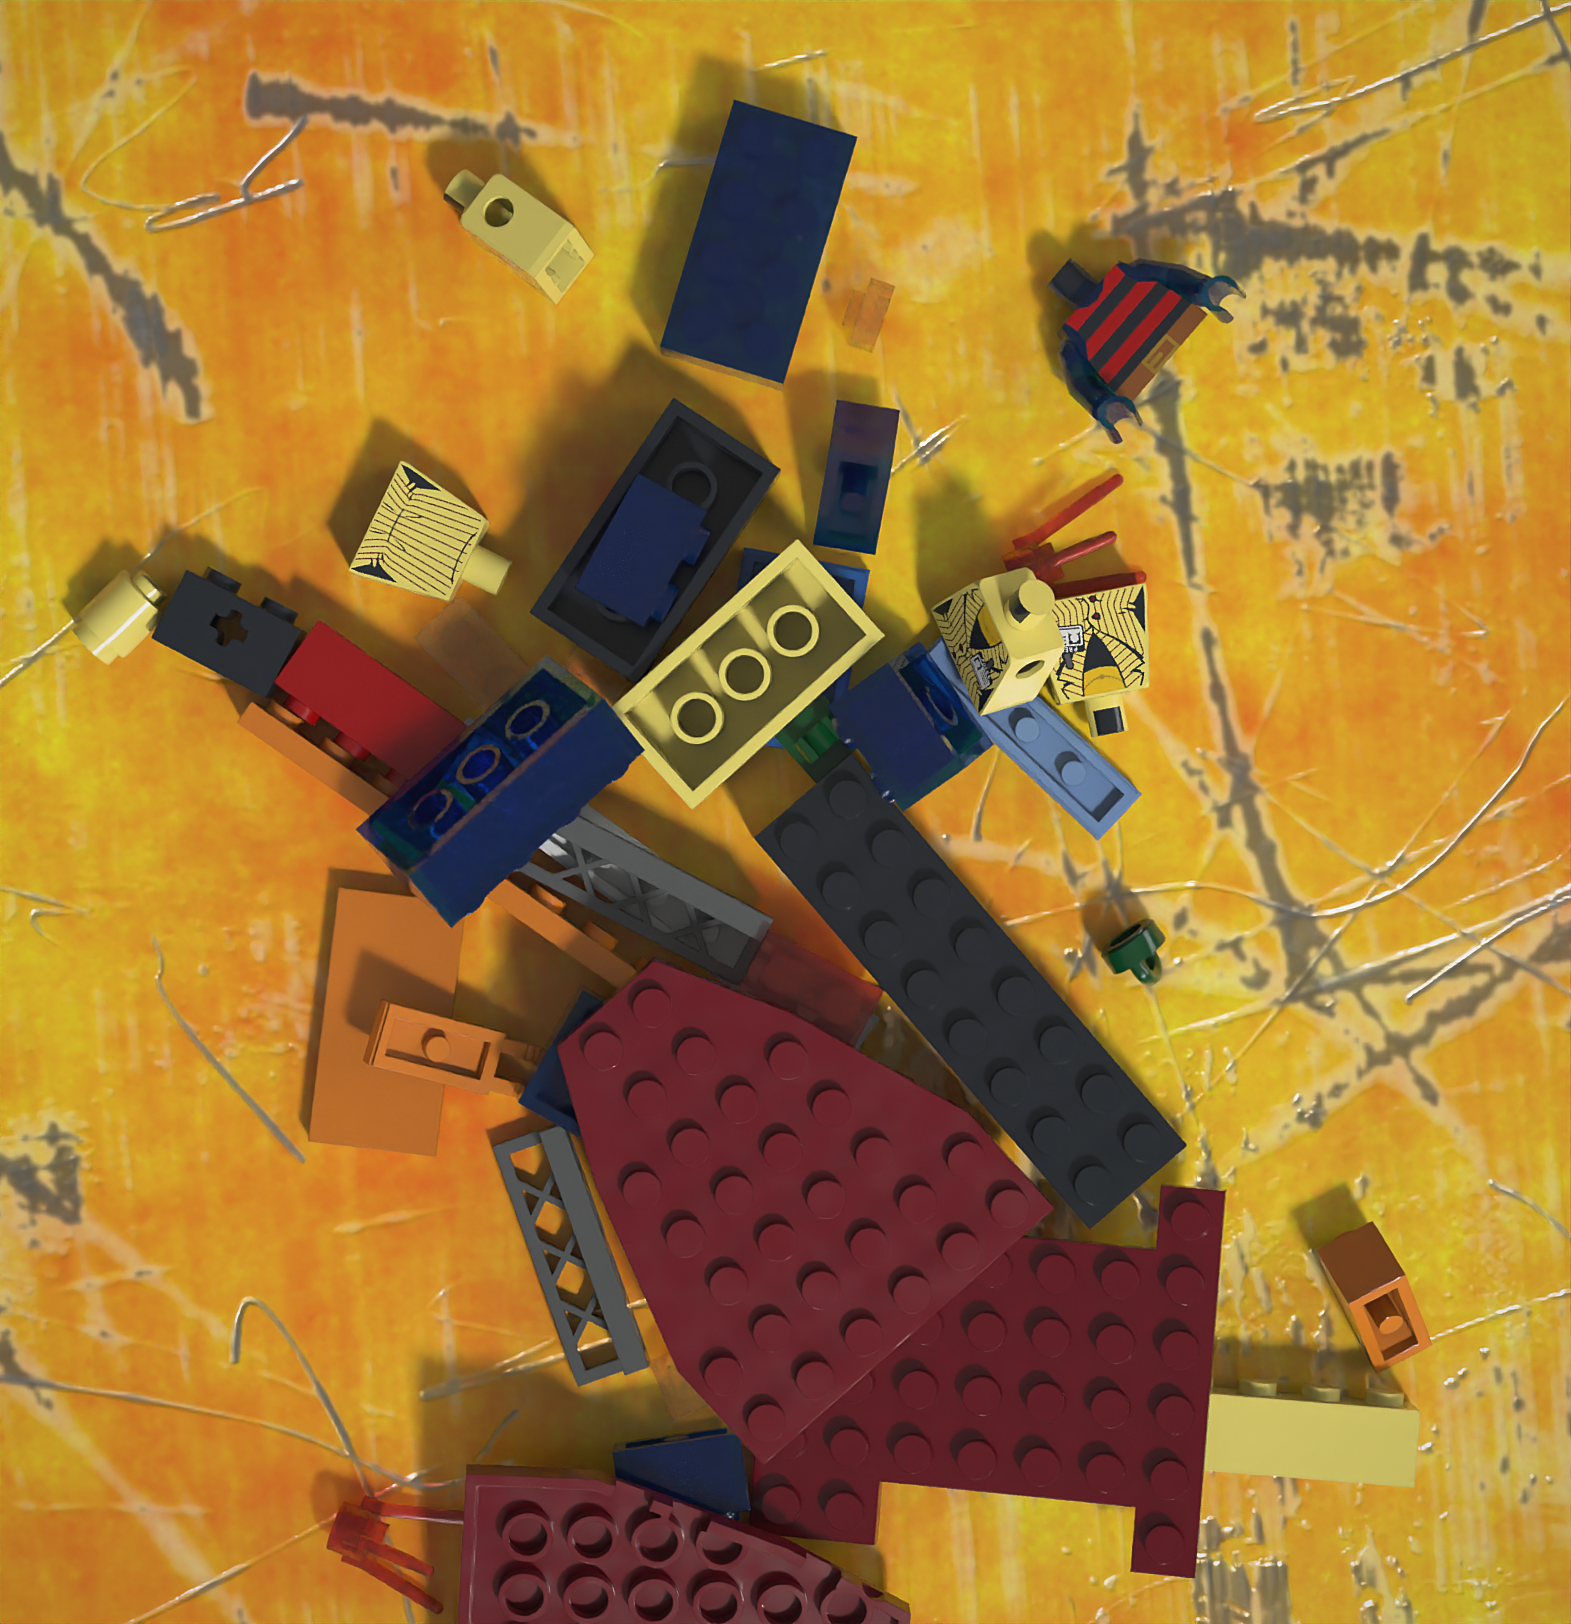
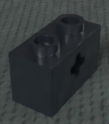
(192, 630)

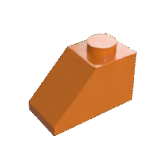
(1374, 1296)

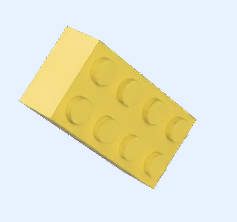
(746, 673)

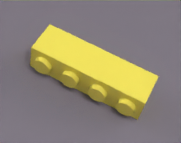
(1313, 1433)

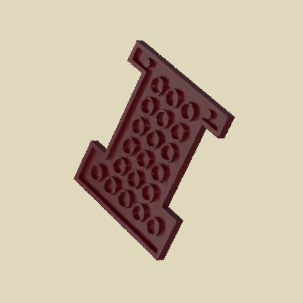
(1040, 1380)

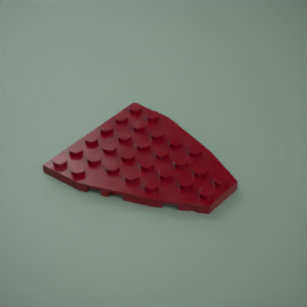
(779, 1193)
(614, 1552)

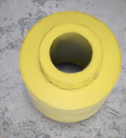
(121, 615)

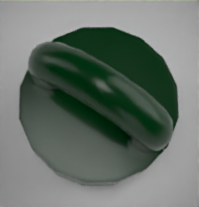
(1136, 951)

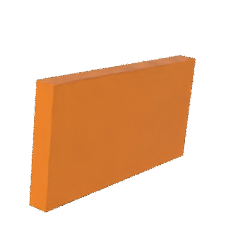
(390, 952)

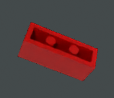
(366, 703)

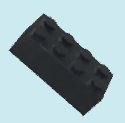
(698, 465)

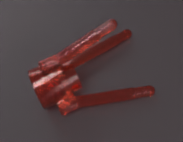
(1047, 563)
(362, 1539)

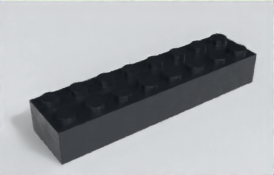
(970, 992)

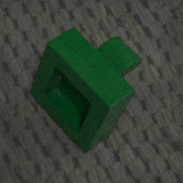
(814, 741)

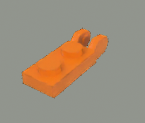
(444, 1049)

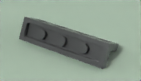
(669, 880)
(593, 1244)

